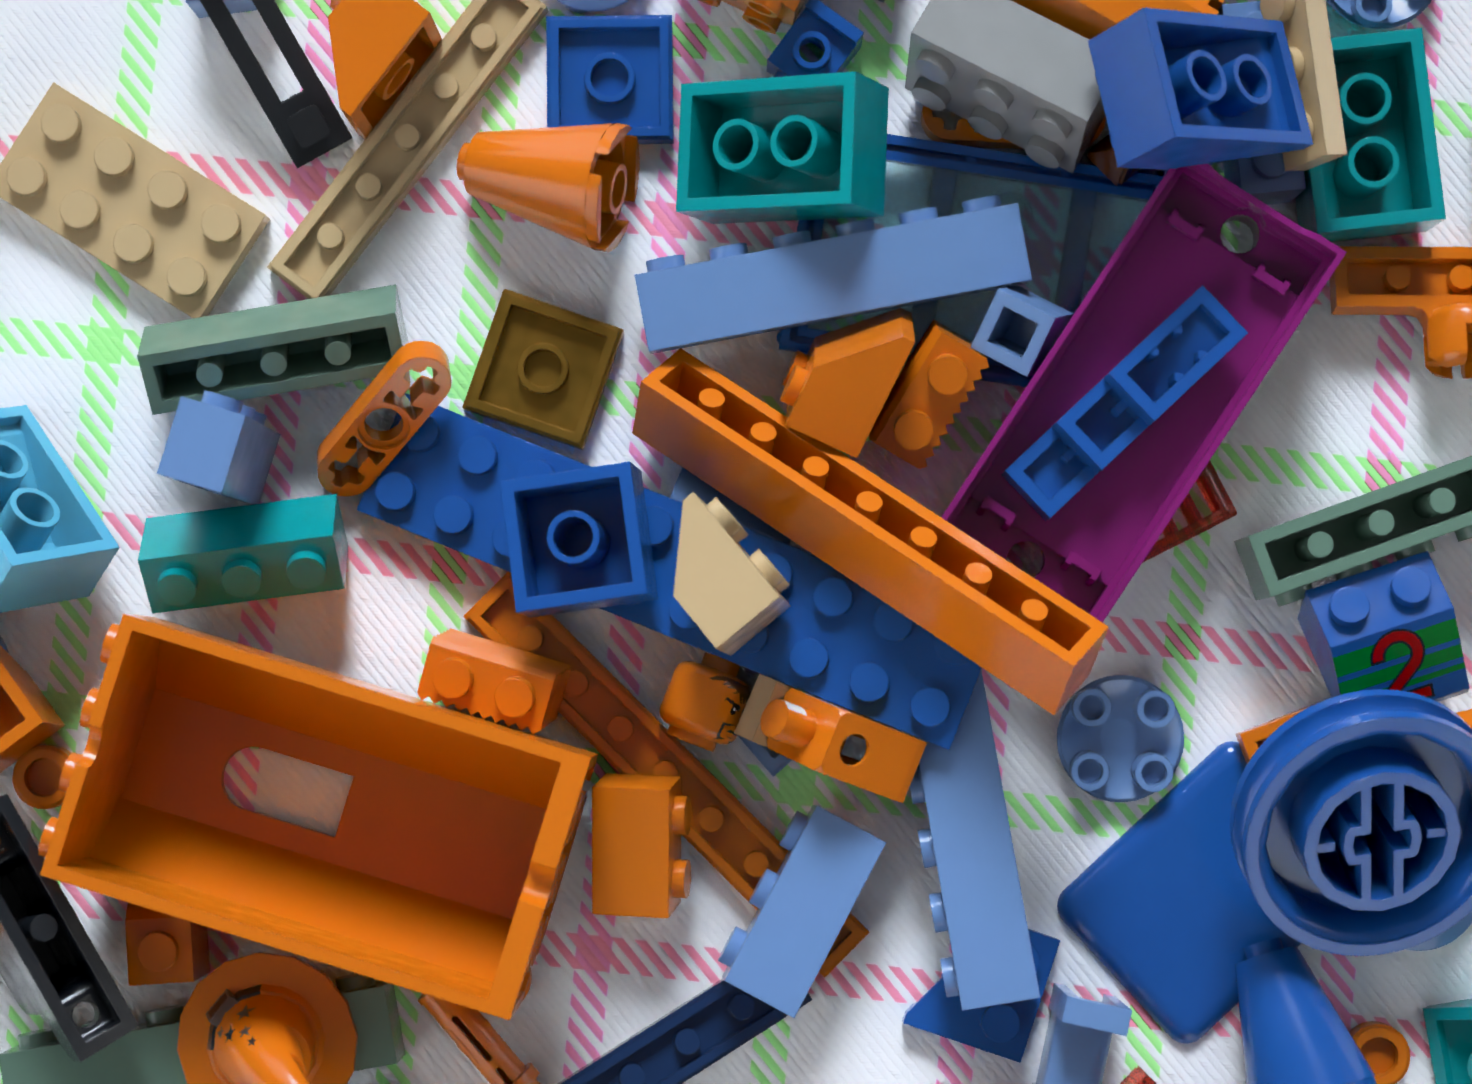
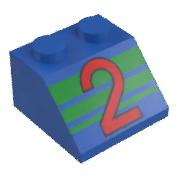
(1386, 631)

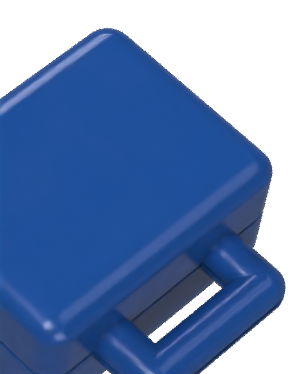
(1173, 904)

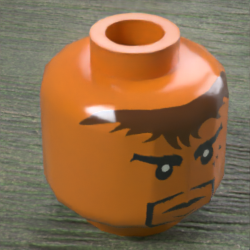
(705, 702)

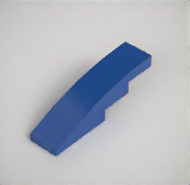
(1124, 403)

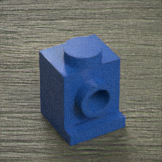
(824, 29)

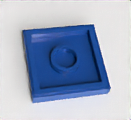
(612, 73)

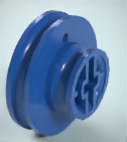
(1360, 823)

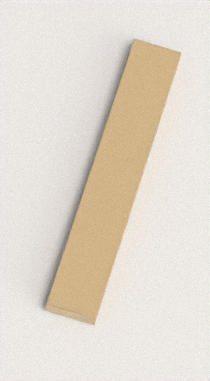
(404, 144)

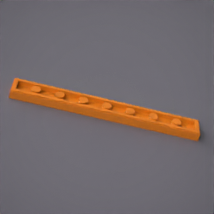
(639, 745)

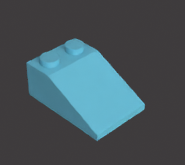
(49, 530)

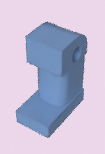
(1080, 1037)

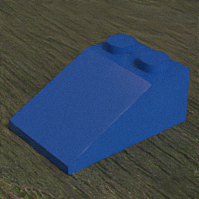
(1197, 89)

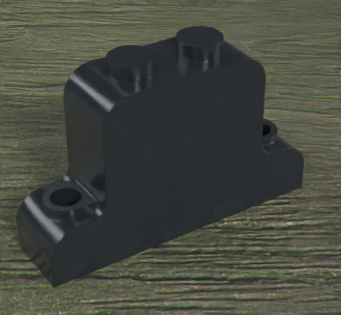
(47, 951)

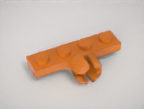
(1418, 283)

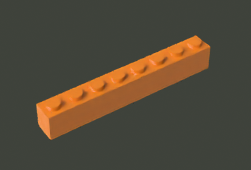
(869, 531)

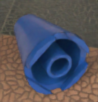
(1290, 1023)

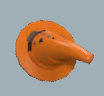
(267, 1024)

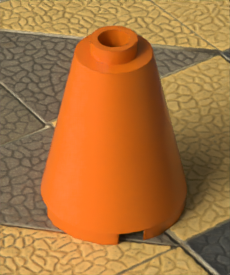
(557, 177)

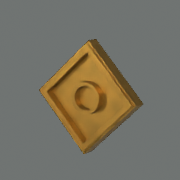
(543, 369)

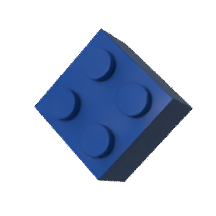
(578, 539)

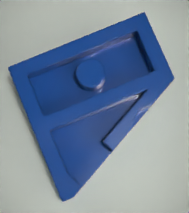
(995, 1028)

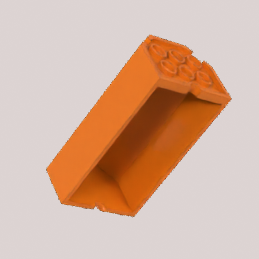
(437, 856)

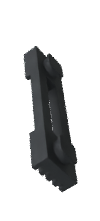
(305, 121)

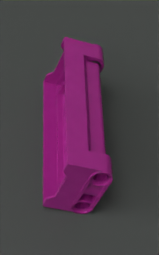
(1164, 258)

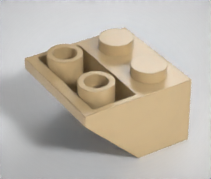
(719, 582)

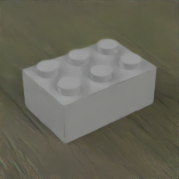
(1008, 76)

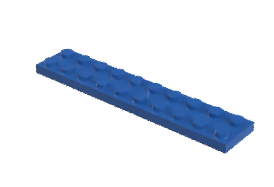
(828, 643)

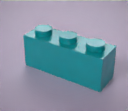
(243, 553)

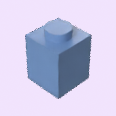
(1020, 329)

